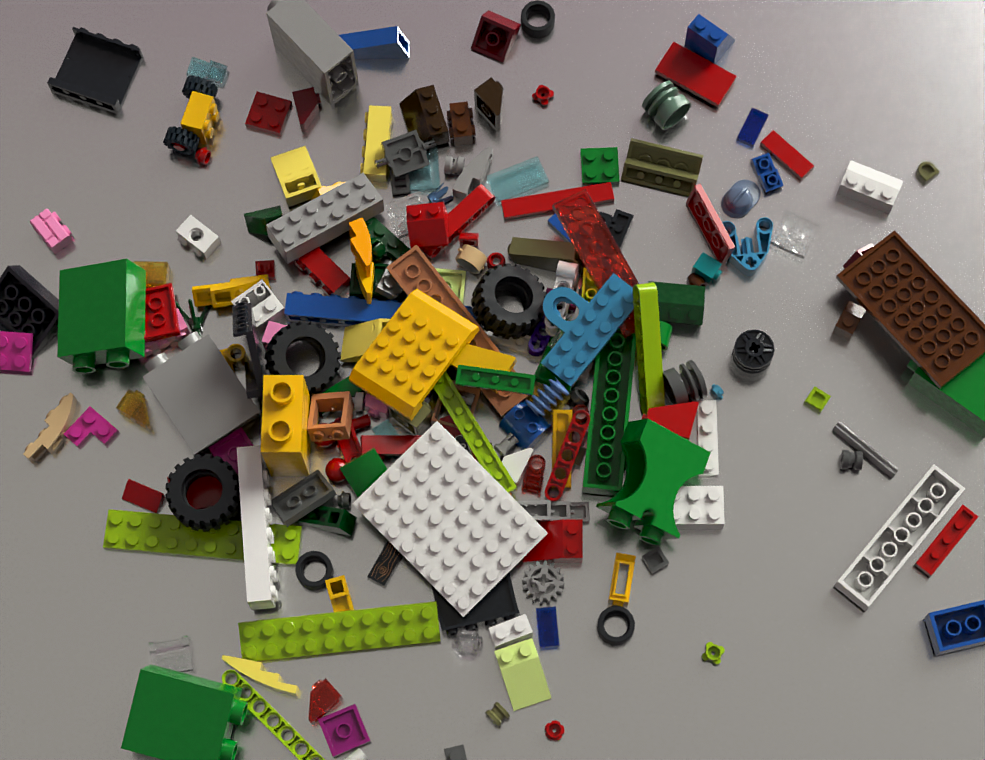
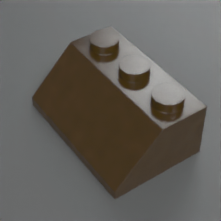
(423, 113)

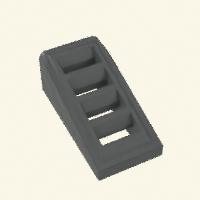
(400, 191)

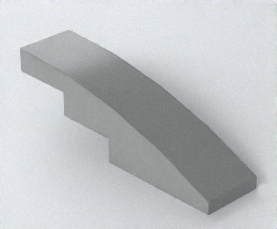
(556, 510)

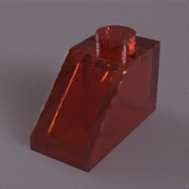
(322, 700)

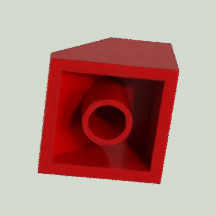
(427, 225)

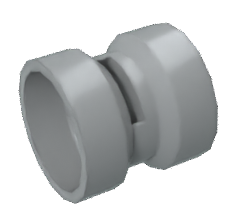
(458, 165)

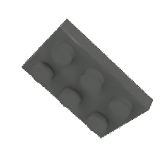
(303, 498)

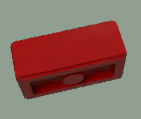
(143, 496)

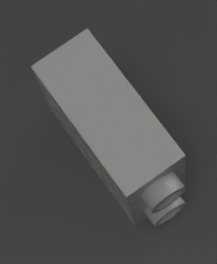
(312, 48)
(200, 392)

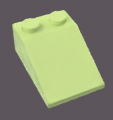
(522, 674)

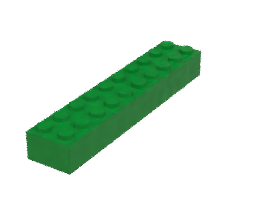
(609, 416)

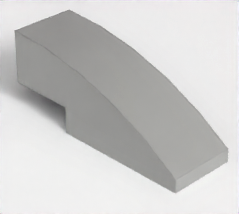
(473, 174)

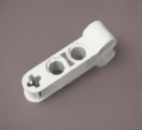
(567, 276)

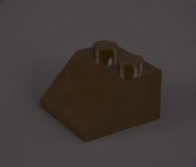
(489, 101)

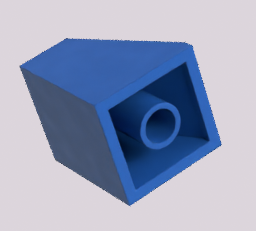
(707, 39)

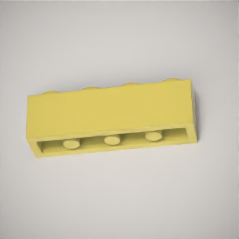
(378, 130)

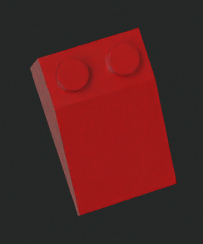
(561, 543)

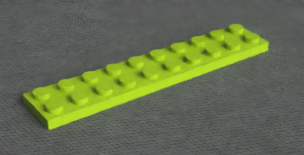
(169, 536)
(339, 631)

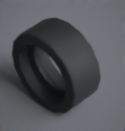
(537, 6)
(309, 556)
(623, 612)

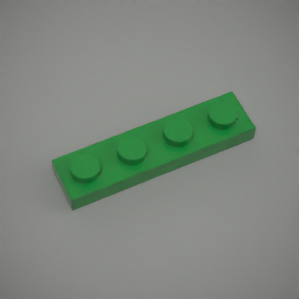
(495, 379)

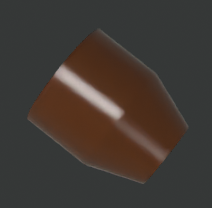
(694, 279)

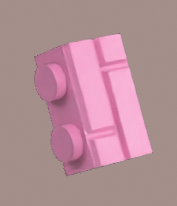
(51, 231)

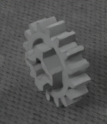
(536, 582)

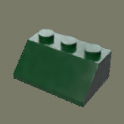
(680, 303)

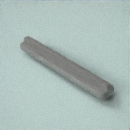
(868, 451)

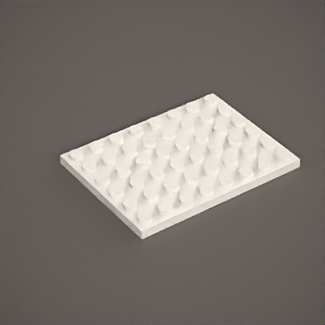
(450, 518)

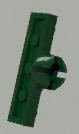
(384, 241)

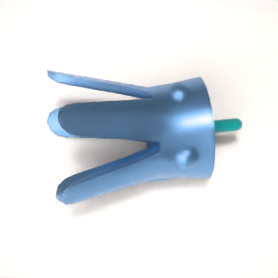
(434, 197)

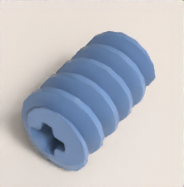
(547, 397)

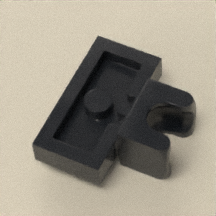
(618, 225)

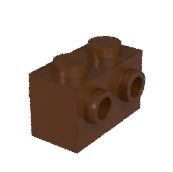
(461, 126)

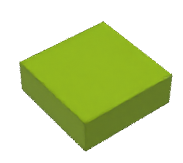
(817, 399)

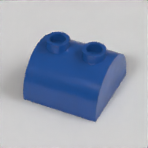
(525, 425)

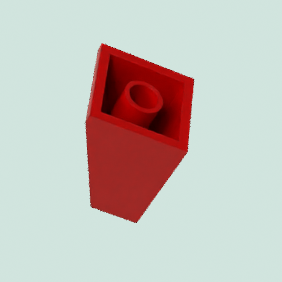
(676, 417)

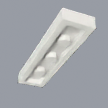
(708, 435)

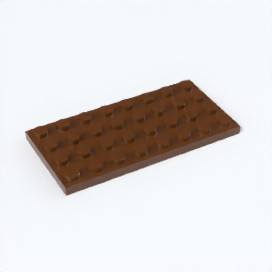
(916, 308)

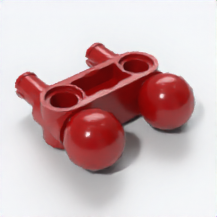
(348, 448)

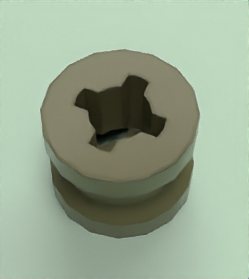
(497, 714)

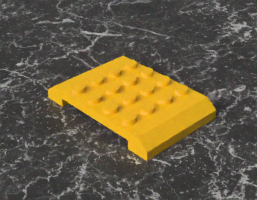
(412, 353)

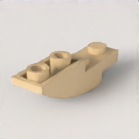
(58, 423)

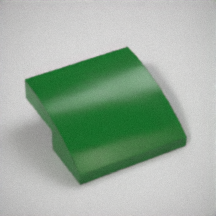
(363, 471)

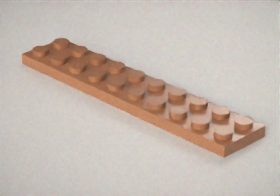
(416, 272)

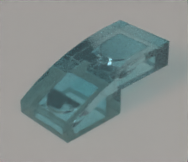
(209, 70)

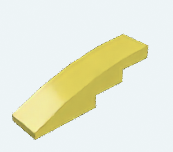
(254, 671)

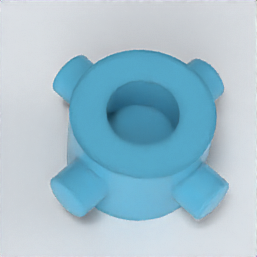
(717, 391)

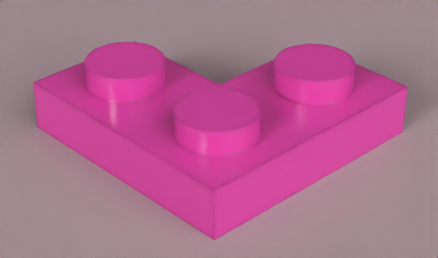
(90, 424)

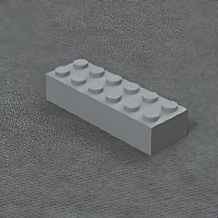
(324, 217)

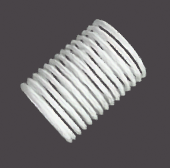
(356, 755)

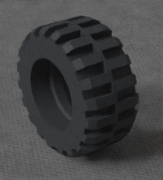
(496, 318)
(314, 336)
(192, 470)

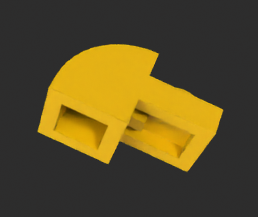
(339, 594)

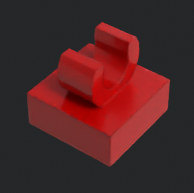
(266, 267)

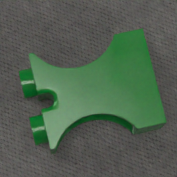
(655, 471)

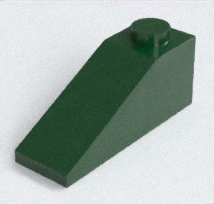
(330, 519)

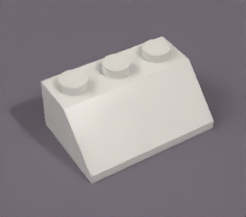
(870, 187)

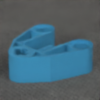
(762, 244)

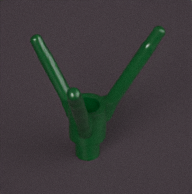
(193, 322)

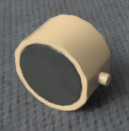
(471, 259)

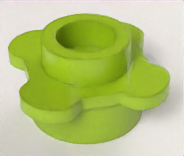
(710, 647)

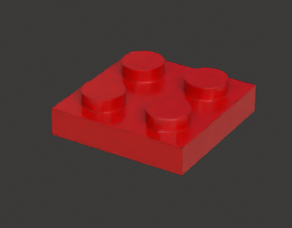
(268, 113)

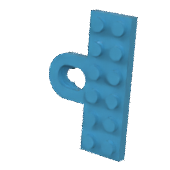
(590, 330)

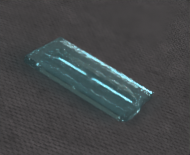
(426, 178)
(517, 179)

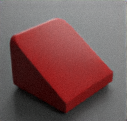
(469, 238)

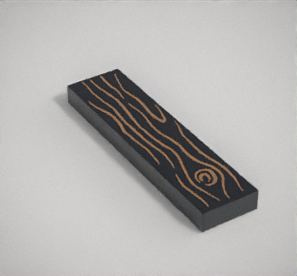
(385, 565)

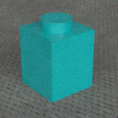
(707, 268)

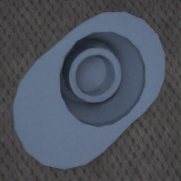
(740, 198)

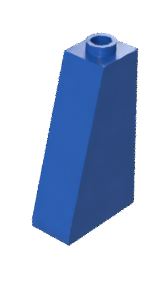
(378, 43)

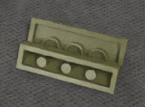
(661, 167)

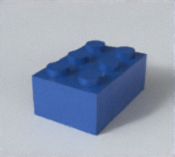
(957, 627)

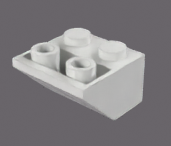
(264, 305)

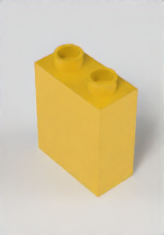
(284, 426)

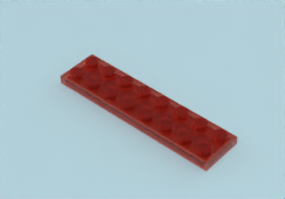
(595, 244)

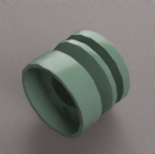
(666, 105)

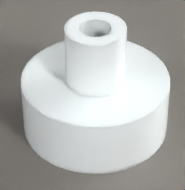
(358, 401)

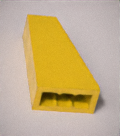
(484, 358)

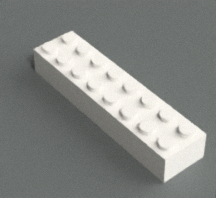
(256, 528)
(899, 537)

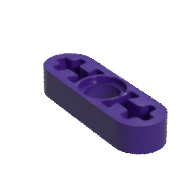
(544, 340)

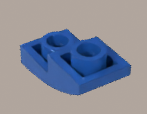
(766, 172)

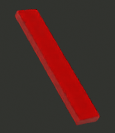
(543, 202)

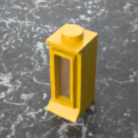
(621, 579)

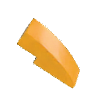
(361, 245)

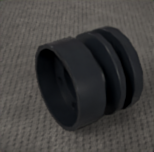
(748, 362)

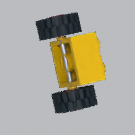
(197, 119)

